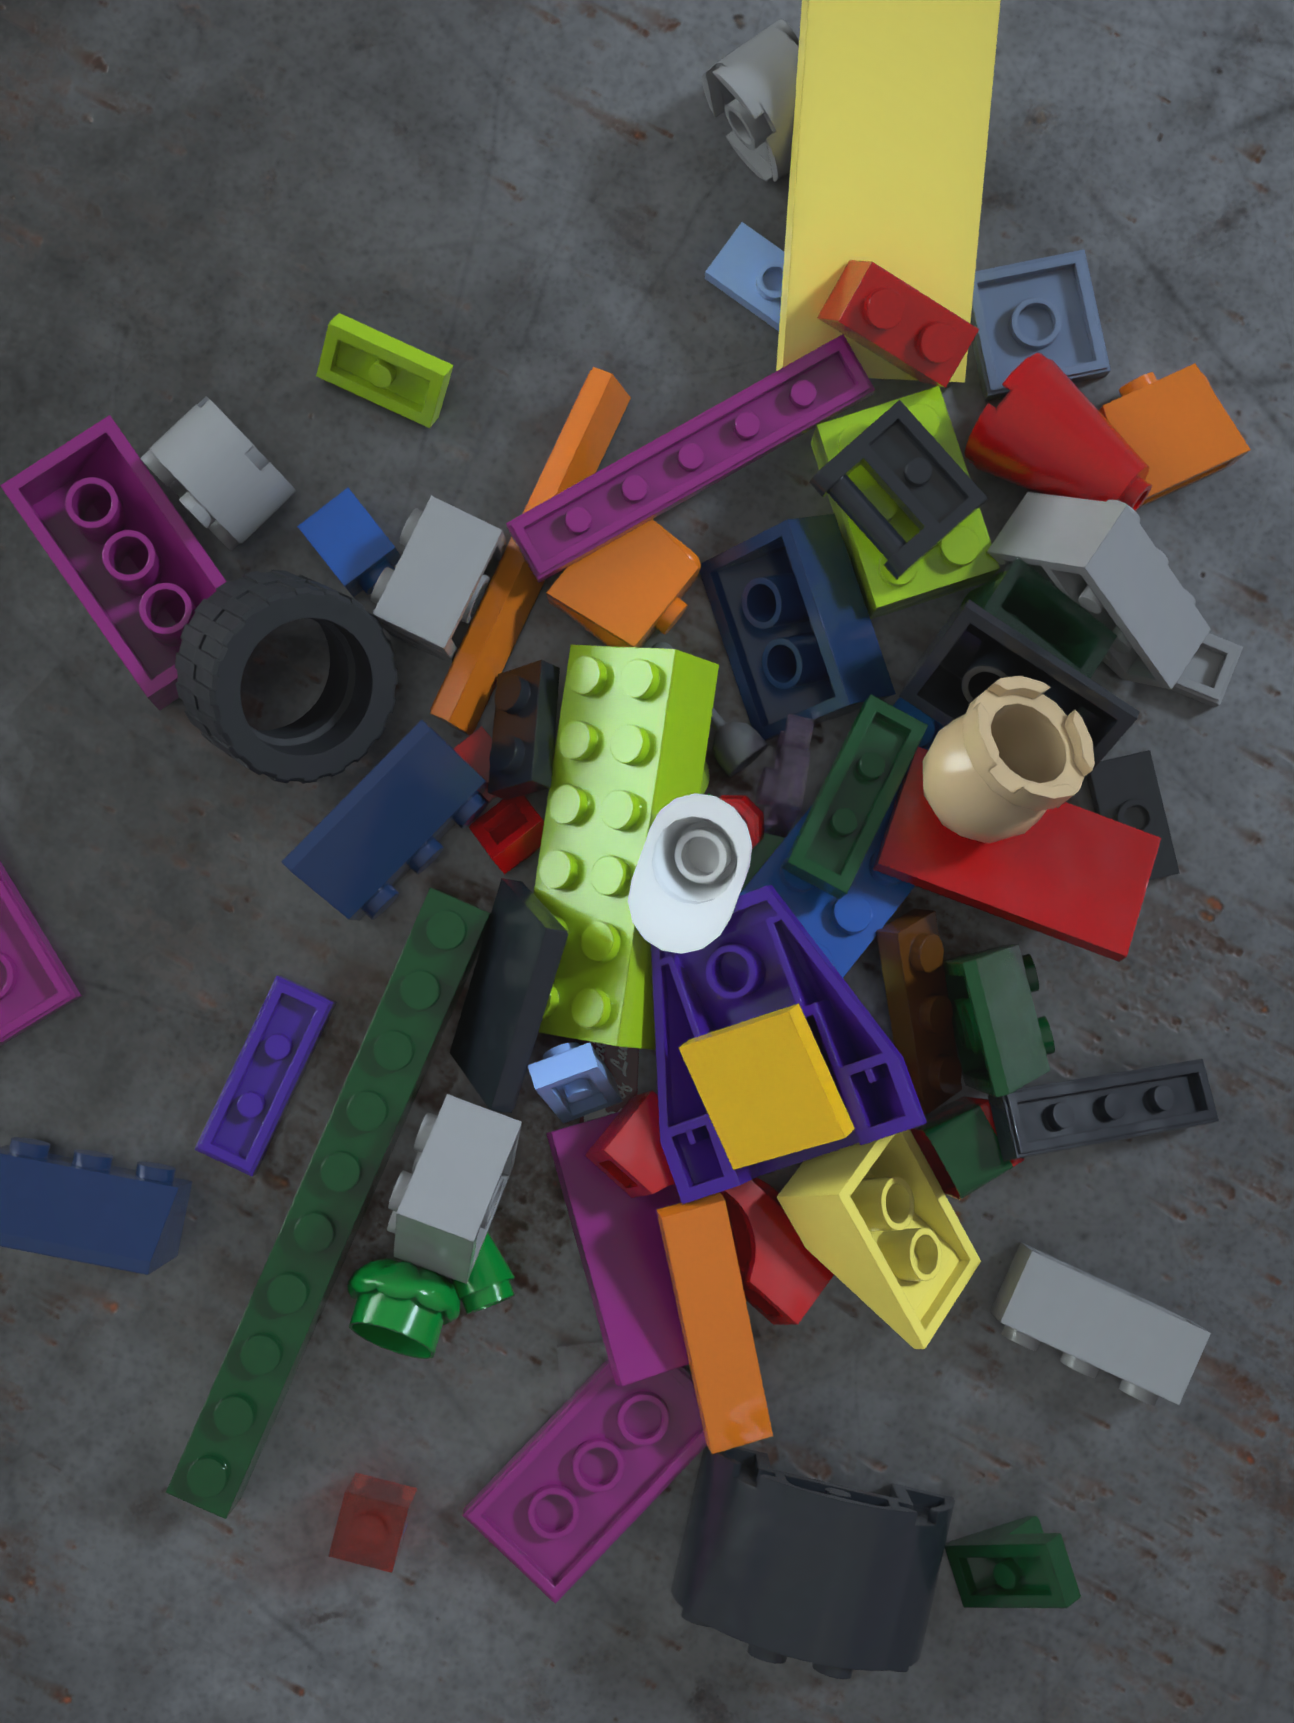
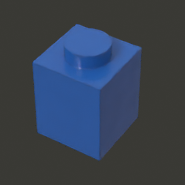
(350, 542)

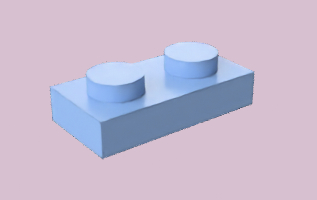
(574, 1081)

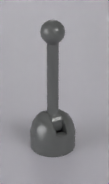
(735, 742)

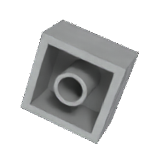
(438, 578)
(454, 1187)

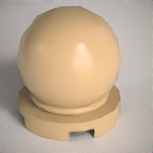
(1006, 761)

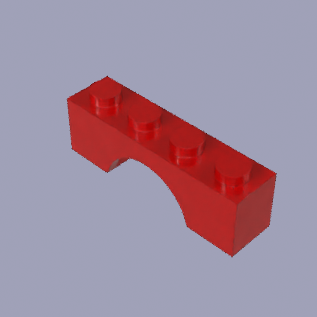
(774, 1265)

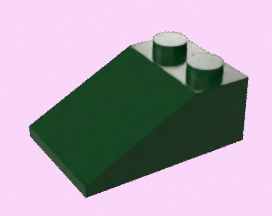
(996, 1019)

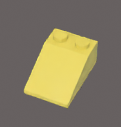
(884, 1231)

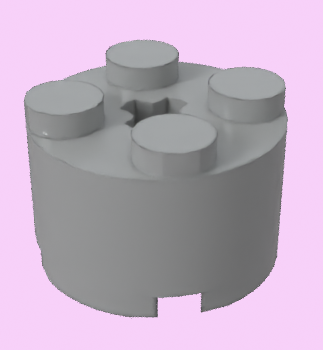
(758, 97)
(218, 473)

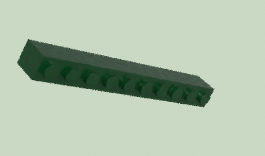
(330, 1204)

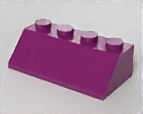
(118, 549)

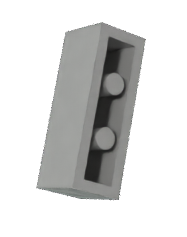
(1098, 1326)

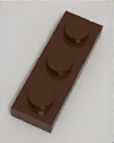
(920, 1005)

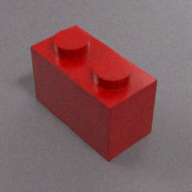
(898, 323)

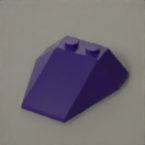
(749, 971)

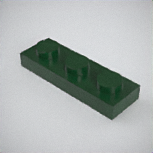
(855, 797)

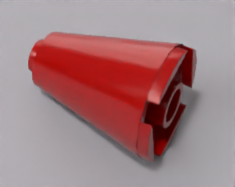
(1055, 440)

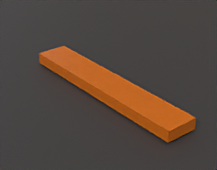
(513, 585)

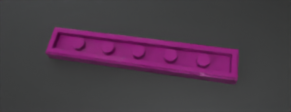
(690, 458)

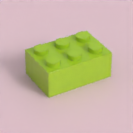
(952, 564)

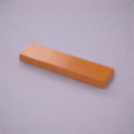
(715, 1322)

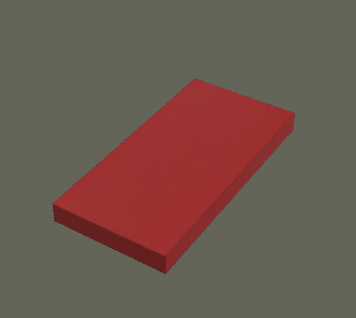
(1063, 877)

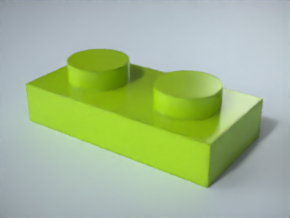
(384, 370)

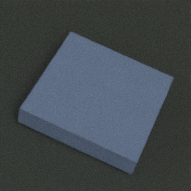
(1032, 309)

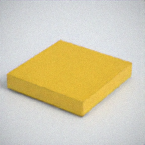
(766, 1087)

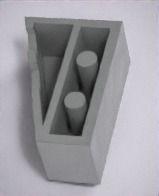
(1115, 574)

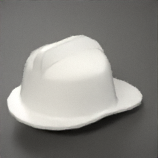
(690, 873)

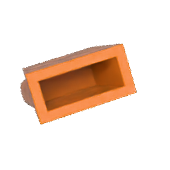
(1175, 429)
(628, 586)

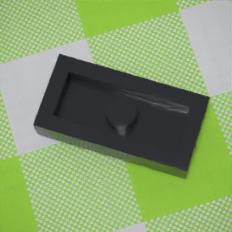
(524, 730)

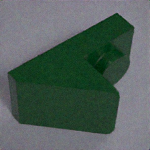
(1013, 1567)

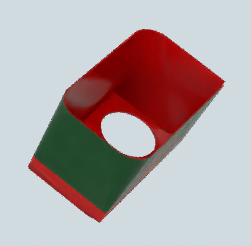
(962, 1146)

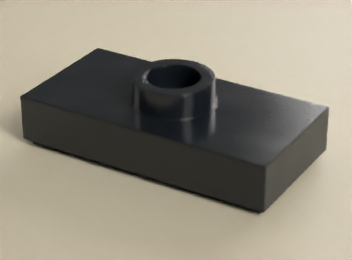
(1130, 794)

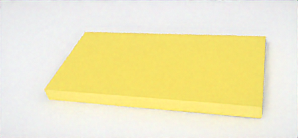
(886, 157)

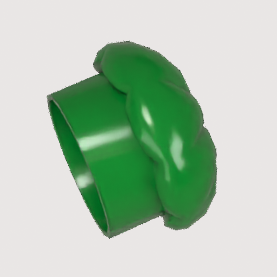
(401, 1306)

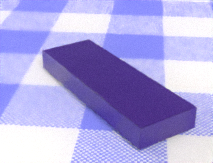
(265, 1075)

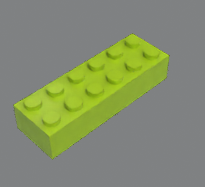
(623, 751)

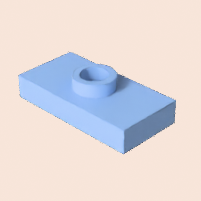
(750, 273)

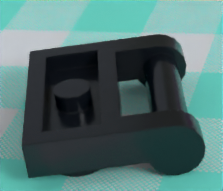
(914, 474)

